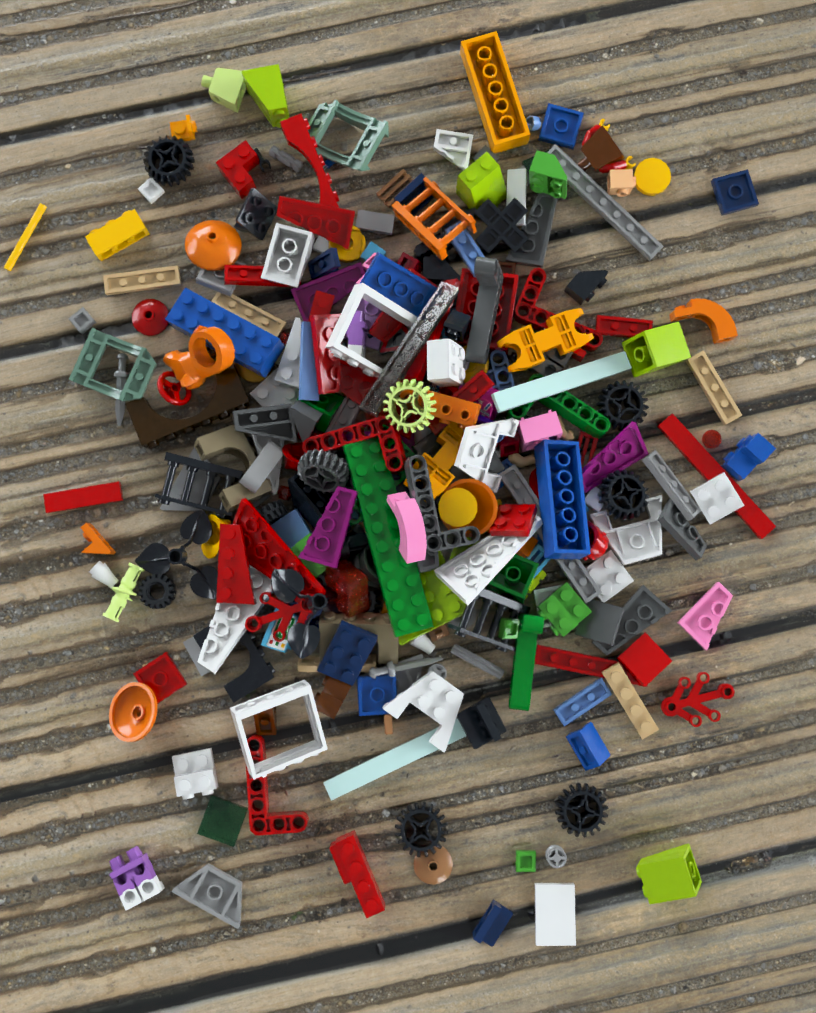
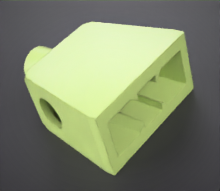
(226, 87)

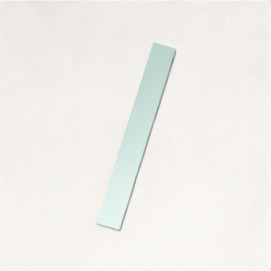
(560, 381)
(386, 762)

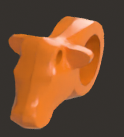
(196, 365)

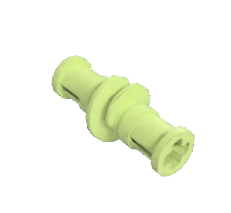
(123, 592)

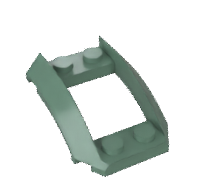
(368, 143)
(92, 355)

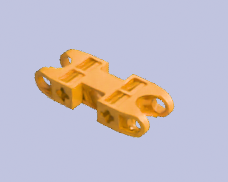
(531, 345)
(444, 459)

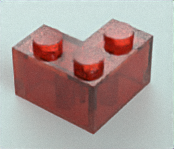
(350, 588)

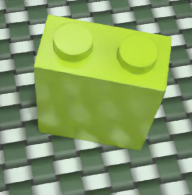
(268, 92)
(481, 182)
(656, 349)
(669, 875)

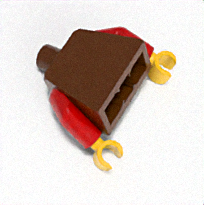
(602, 151)

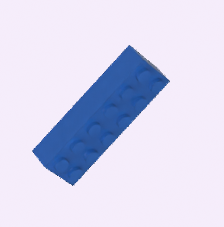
(252, 345)
(562, 500)

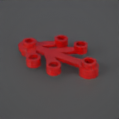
(285, 612)
(695, 700)

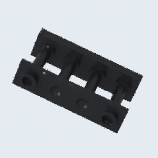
(193, 466)
(502, 604)

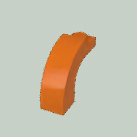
(711, 313)

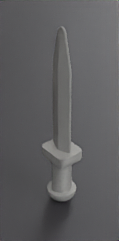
(121, 376)
(391, 669)

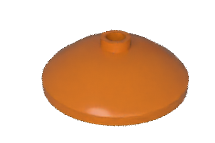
(216, 252)
(486, 504)
(133, 712)

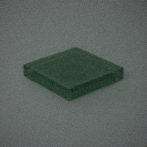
(222, 820)

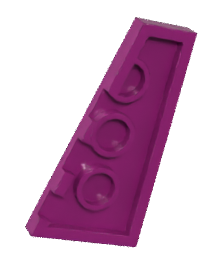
(330, 533)

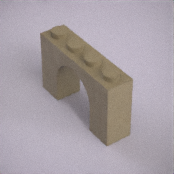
(235, 443)
(373, 622)

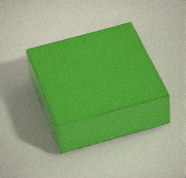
(509, 628)
(525, 861)

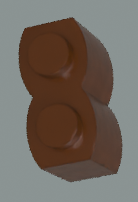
(332, 696)

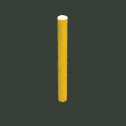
(25, 237)

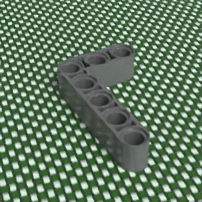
(490, 284)
(429, 512)

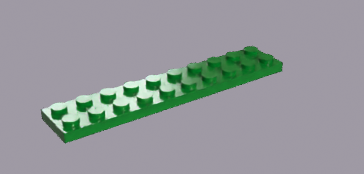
(398, 580)

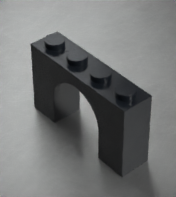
(255, 675)

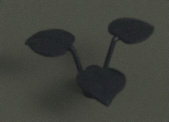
(157, 557)
(286, 586)

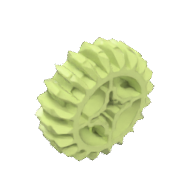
(417, 409)

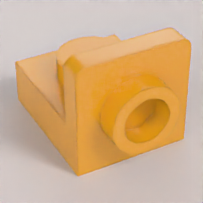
(184, 129)

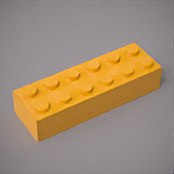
(494, 92)

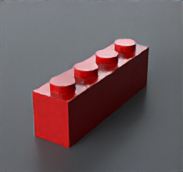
(360, 874)

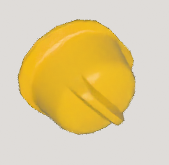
(211, 547)

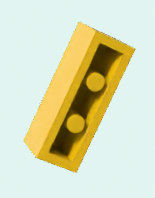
(117, 235)

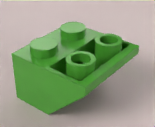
(547, 175)

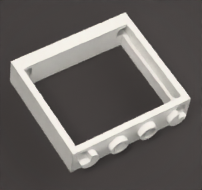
(359, 292)
(269, 701)

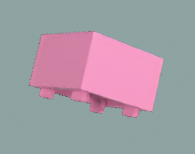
(538, 428)

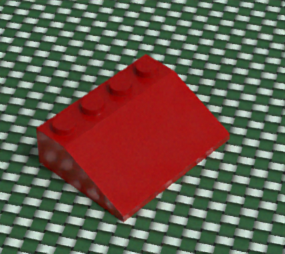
(467, 299)

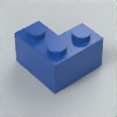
(750, 452)

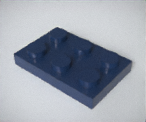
(347, 653)

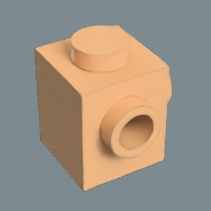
(620, 182)

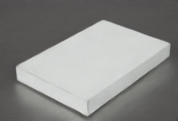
(555, 914)

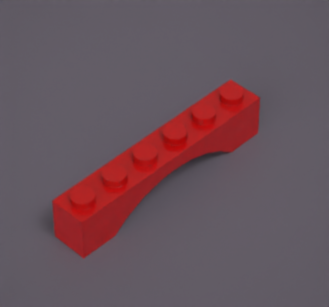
(297, 136)

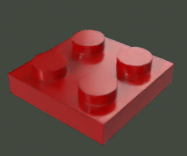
(514, 520)

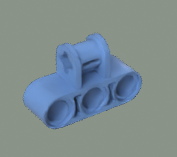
(497, 369)

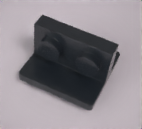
(256, 214)
(481, 723)

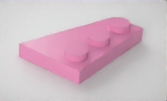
(705, 615)

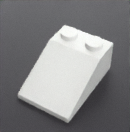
(288, 255)

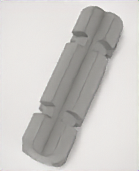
(286, 158)

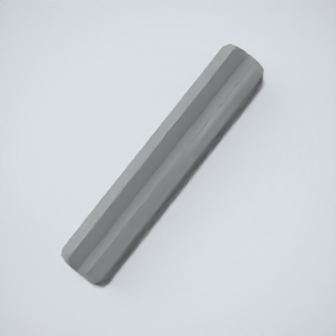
(477, 661)

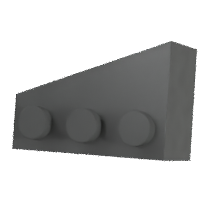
(266, 421)

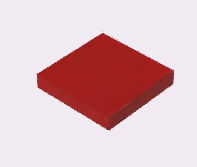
(644, 659)
(161, 677)

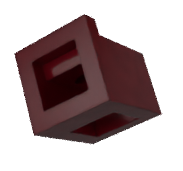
(411, 263)

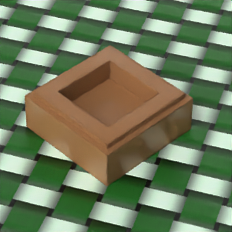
(388, 724)

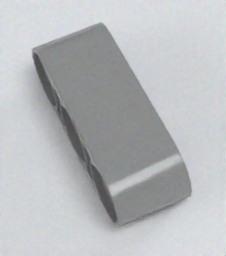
(262, 467)

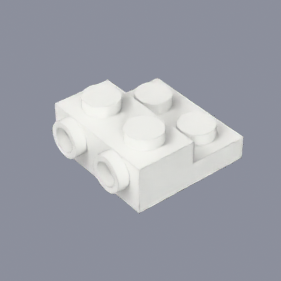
(194, 773)

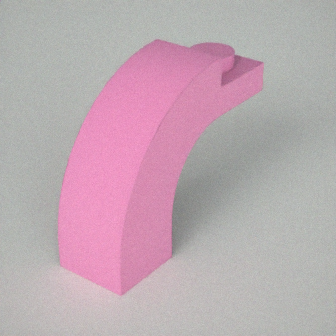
(410, 525)

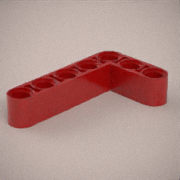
(534, 311)
(359, 435)
(262, 795)

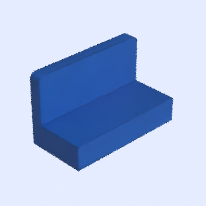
(588, 746)

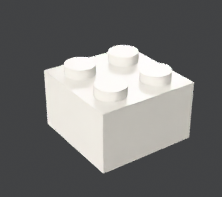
(445, 362)

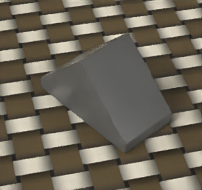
(305, 419)

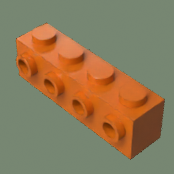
(449, 409)

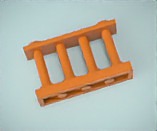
(427, 234)

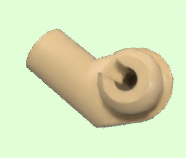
(566, 435)
(521, 461)

